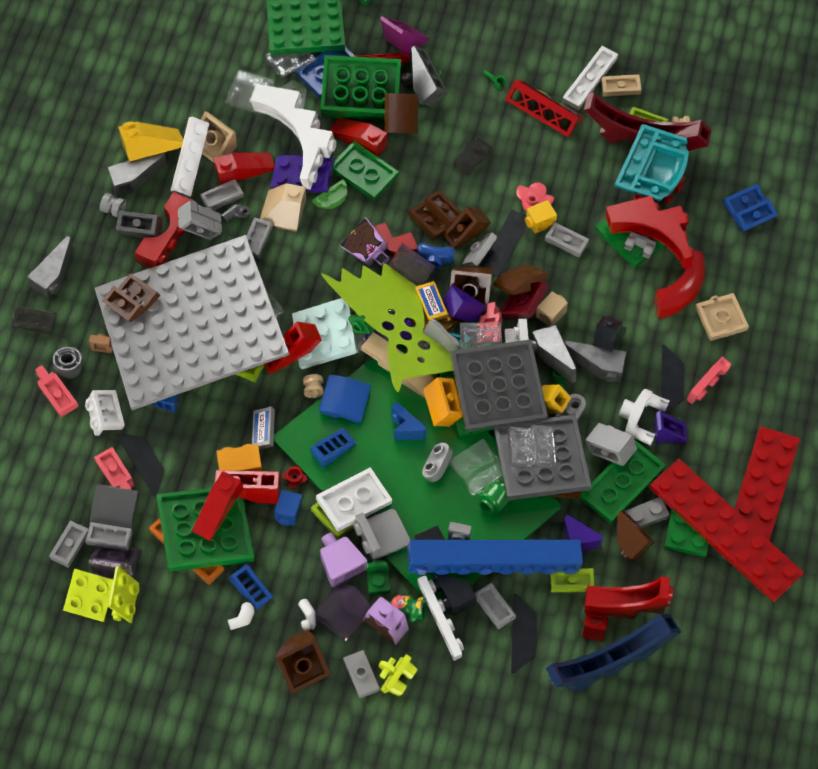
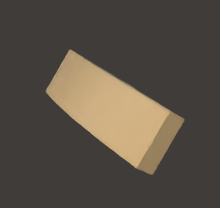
(377, 348)

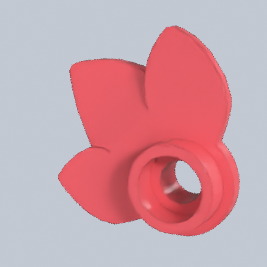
(533, 195)

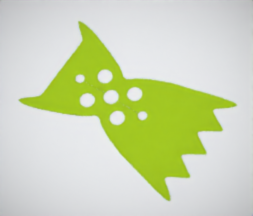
(372, 298)

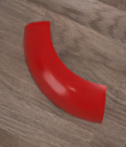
(684, 291)

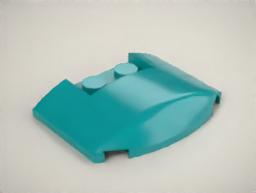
(654, 163)

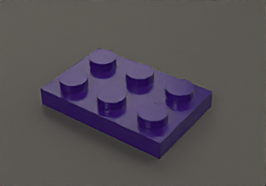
(289, 169)

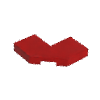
(395, 243)

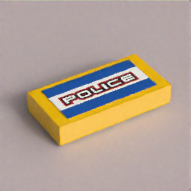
(431, 301)

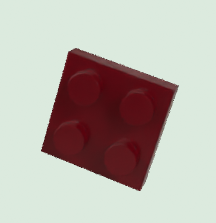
(524, 304)

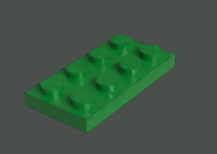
(621, 485)

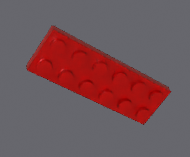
(766, 478)

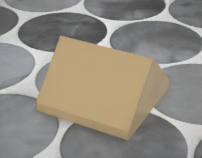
(219, 138)

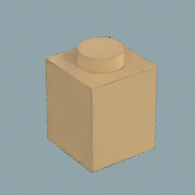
(551, 309)

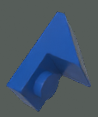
(409, 426)

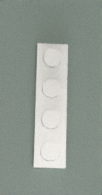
(590, 77)
(189, 157)
(437, 608)

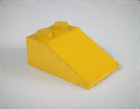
(145, 139)

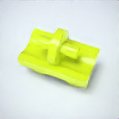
(402, 667)

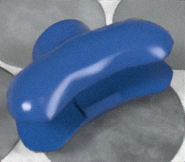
(436, 255)

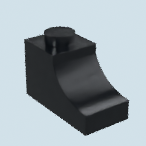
(608, 333)

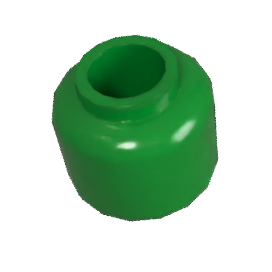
(493, 498)

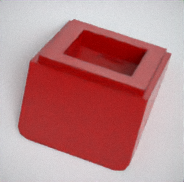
(595, 627)

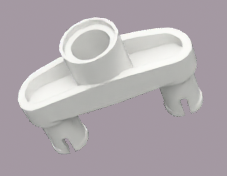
(633, 412)

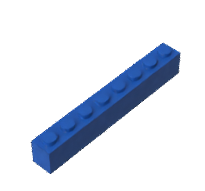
(494, 556)

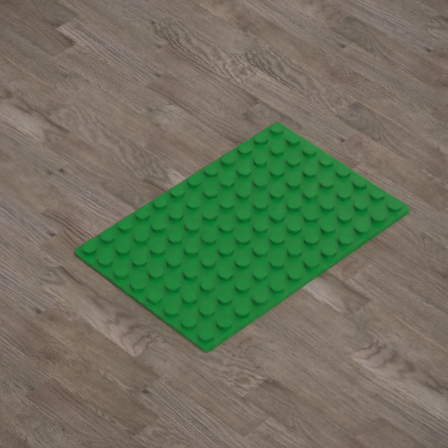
(400, 468)

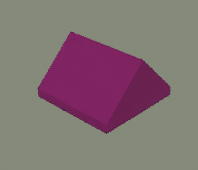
(402, 35)

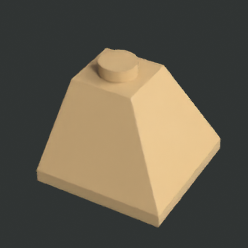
(285, 206)

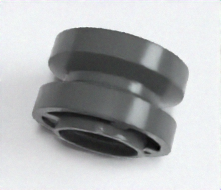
(72, 358)

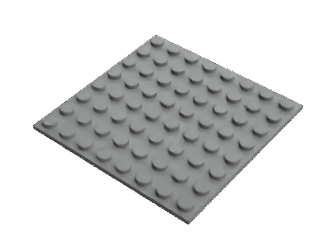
(200, 329)

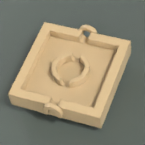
(721, 316)

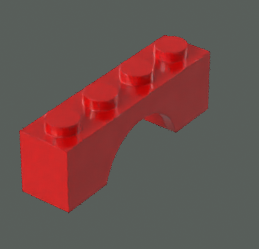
(155, 250)

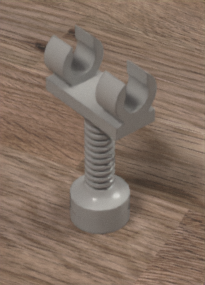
(641, 241)

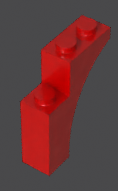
(628, 601)

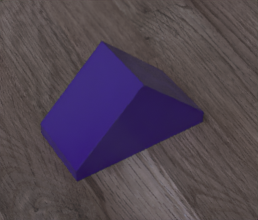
(462, 305)
(669, 429)
(577, 531)

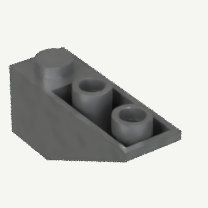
(131, 175)

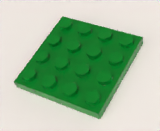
(305, 26)
(189, 550)

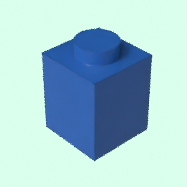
(288, 508)

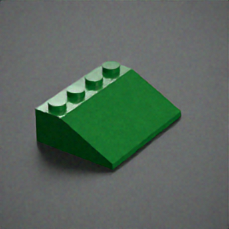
(358, 86)

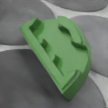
(334, 197)

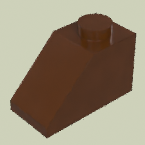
(466, 227)
(631, 537)

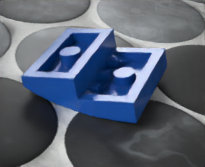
(750, 207)
(344, 398)

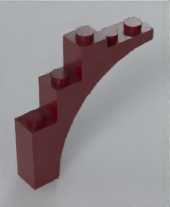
(621, 126)

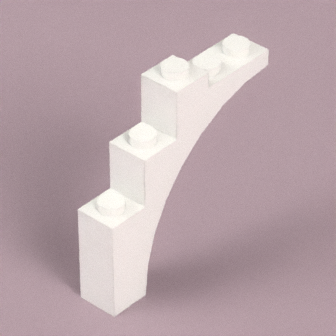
(288, 108)

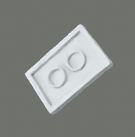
(353, 496)

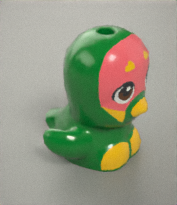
(409, 606)

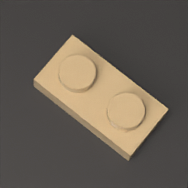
(621, 85)

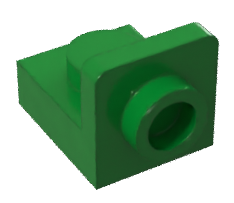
(360, 325)
(377, 577)

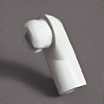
(309, 612)
(244, 618)

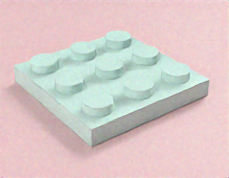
(334, 329)

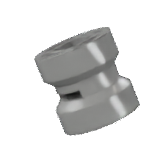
(112, 205)

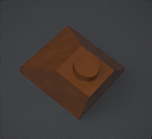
(474, 282)
(301, 661)

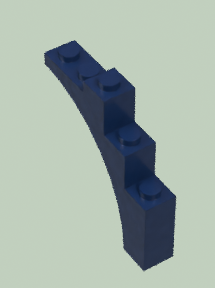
(608, 661)

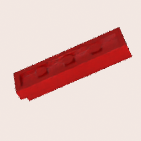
(550, 104)

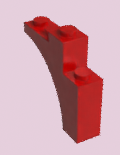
(645, 218)

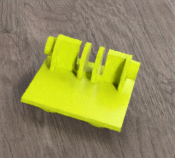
(88, 595)
(123, 596)

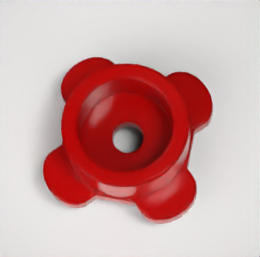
(294, 471)

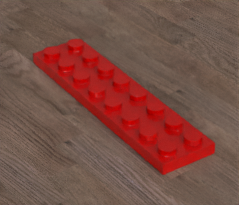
(726, 530)

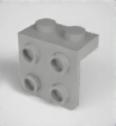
(438, 333)
(381, 533)

